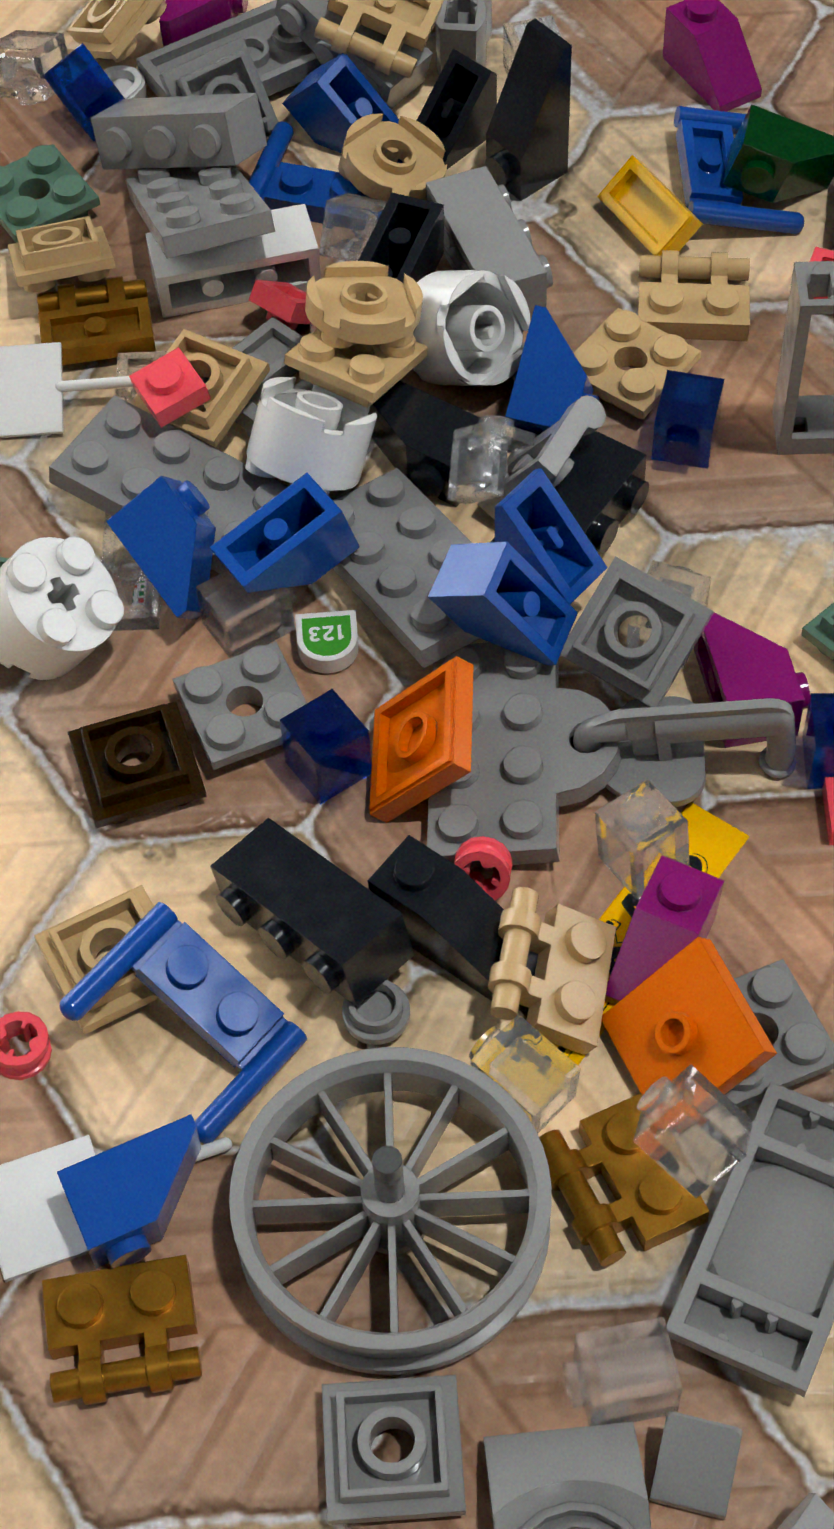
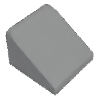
(696, 1465)

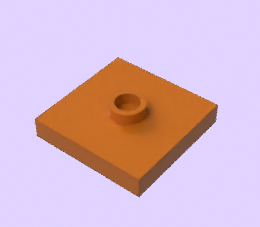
(422, 740)
(687, 1017)

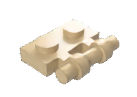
(399, 20)
(694, 309)
(569, 974)

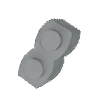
(463, 27)

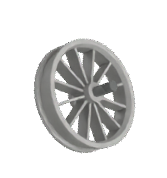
(391, 1208)

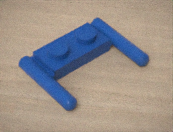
(703, 154)
(292, 184)
(207, 997)

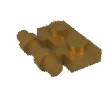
(97, 320)
(644, 1192)
(117, 1310)

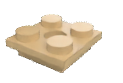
(111, 26)
(60, 252)
(633, 342)
(356, 372)
(231, 385)
(74, 944)

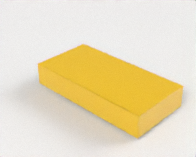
(649, 208)

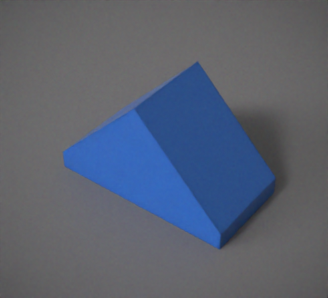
(548, 536)

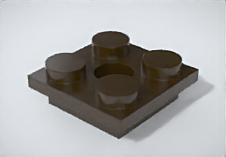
(125, 791)

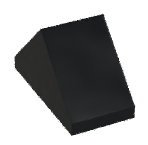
(460, 106)

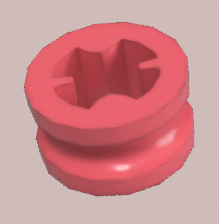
(490, 854)
(40, 1047)

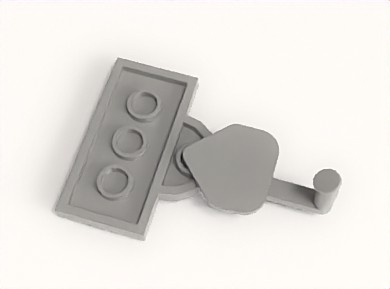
(528, 762)

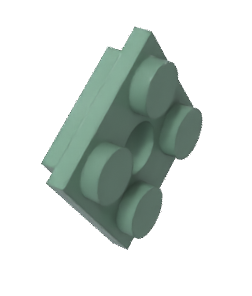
(44, 176)

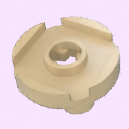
(375, 142)
(363, 305)

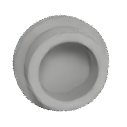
(379, 1016)

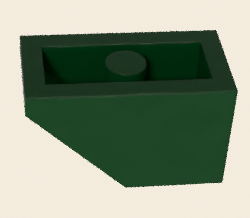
(779, 157)

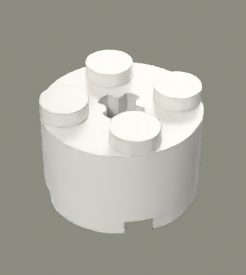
(470, 327)
(309, 434)
(55, 606)

